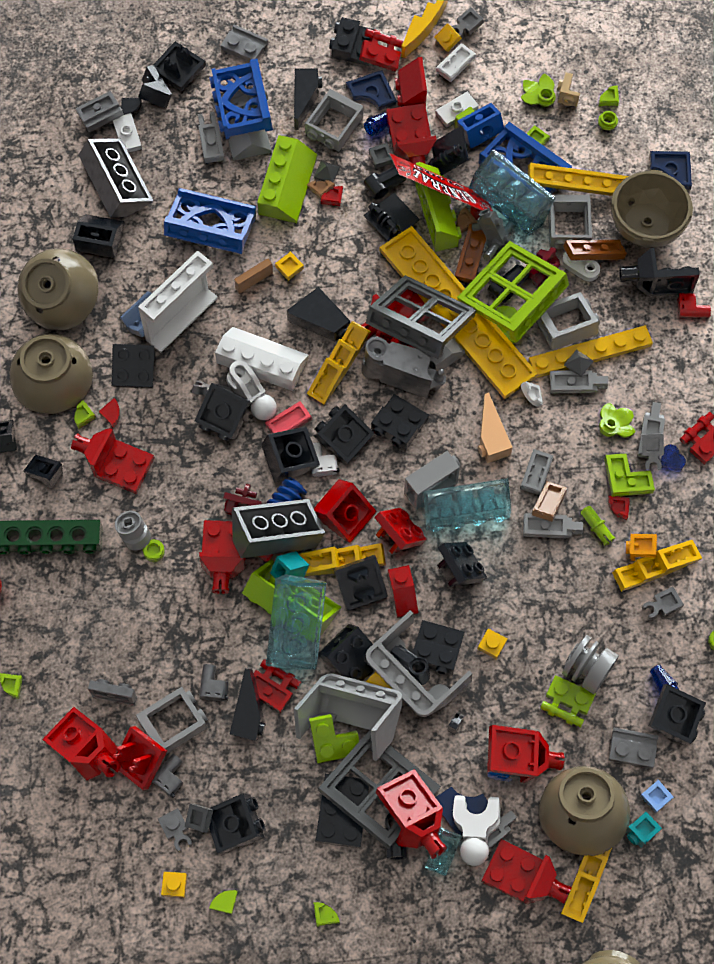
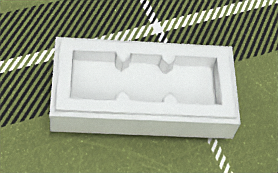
(455, 62)
(450, 110)
(127, 132)

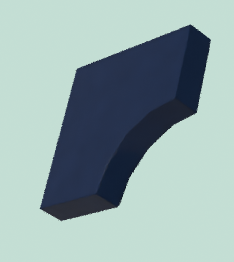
(373, 89)
(673, 163)
(474, 805)

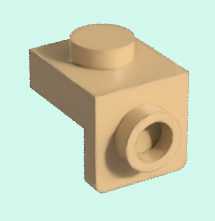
(566, 96)

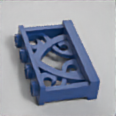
(260, 116)
(520, 140)
(219, 235)

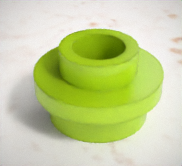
(608, 116)

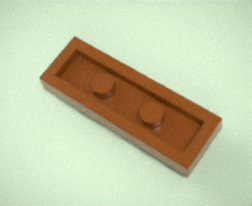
(594, 249)
(470, 255)

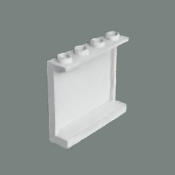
(177, 302)

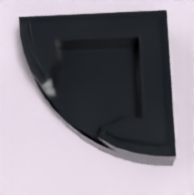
(130, 105)
(455, 723)

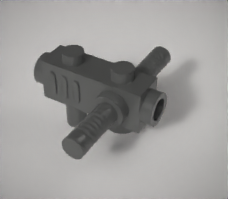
(495, 232)

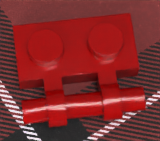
(380, 55)
(703, 447)
(271, 692)

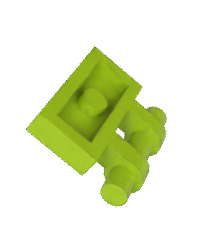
(570, 695)

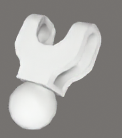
(249, 387)
(476, 829)

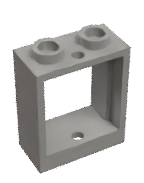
(341, 104)
(569, 203)
(575, 333)
(436, 474)
(185, 735)

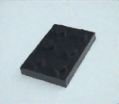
(333, 824)

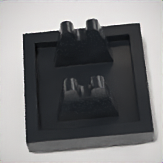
(179, 66)
(462, 563)
(360, 582)

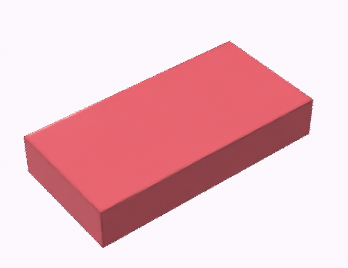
(289, 419)

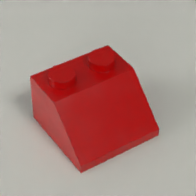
(411, 84)
(344, 510)

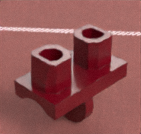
(548, 256)
(233, 500)

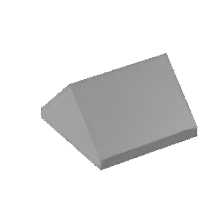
(249, 144)

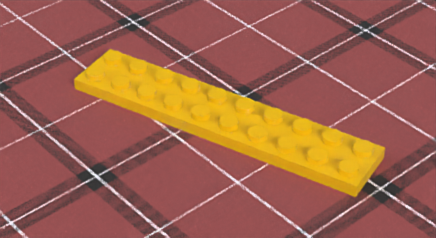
(479, 337)

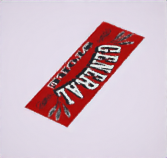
(439, 183)

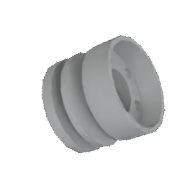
(590, 664)

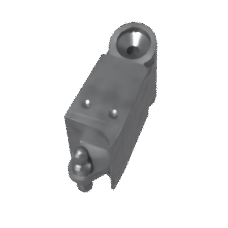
(401, 367)

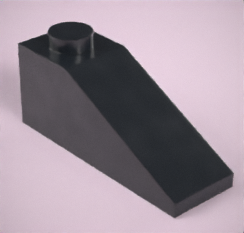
(305, 93)
(248, 711)

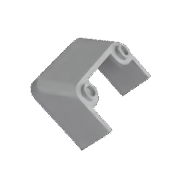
(399, 679)
(353, 704)

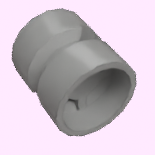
(132, 530)

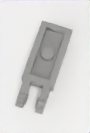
(210, 139)

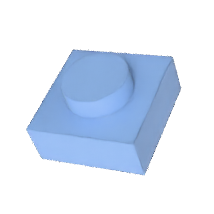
(657, 796)

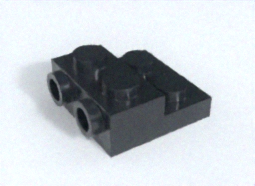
(348, 40)
(222, 412)
(399, 422)
(343, 433)
(438, 646)
(677, 715)
(236, 823)

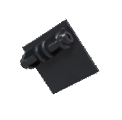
(449, 151)
(391, 216)
(133, 365)

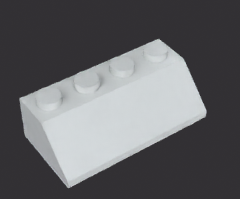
(266, 358)

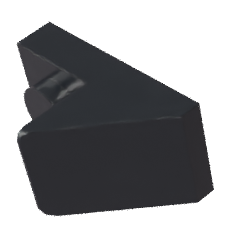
(154, 88)
(7, 436)
(45, 470)

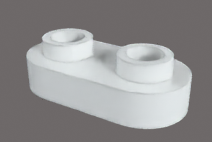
(579, 268)

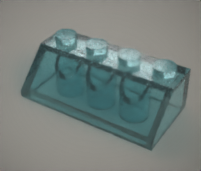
(512, 192)
(466, 505)
(295, 623)

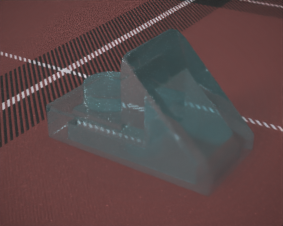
(442, 863)

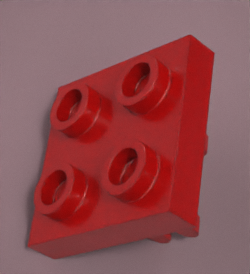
(400, 528)
(139, 757)

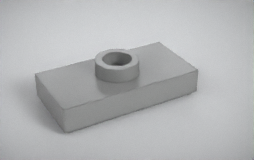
(536, 472)

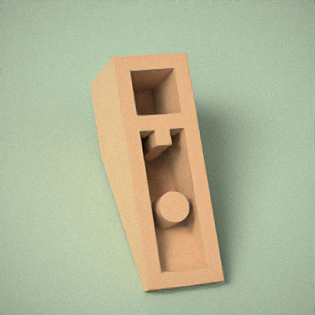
(493, 437)

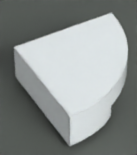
(532, 393)

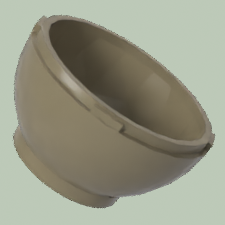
(656, 200)
(71, 290)
(51, 385)
(598, 821)

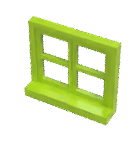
(534, 305)

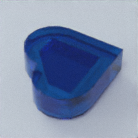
(672, 458)

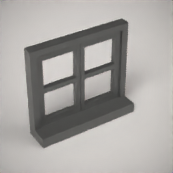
(408, 329)
(398, 764)

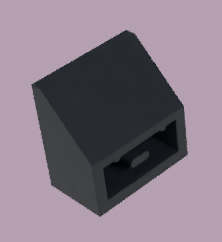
(98, 235)

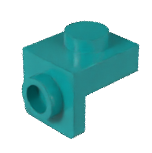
(642, 830)

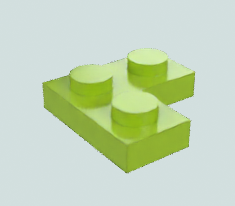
(624, 482)
(326, 743)

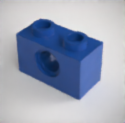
(481, 125)

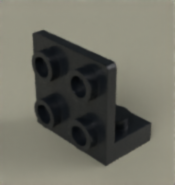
(348, 653)

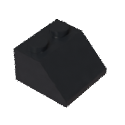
(289, 453)

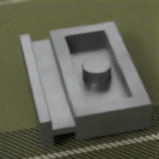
(244, 44)
(99, 111)
(104, 690)
(633, 748)

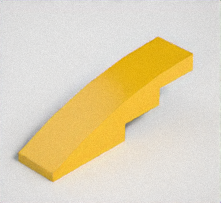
(422, 26)
(338, 363)
(325, 560)
(649, 569)
(585, 886)

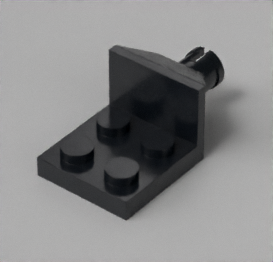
(659, 282)

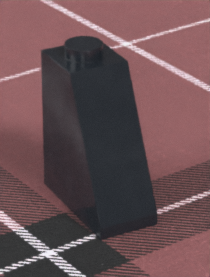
(319, 315)

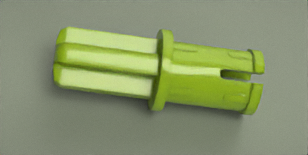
(597, 525)

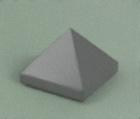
(326, 171)
(578, 363)

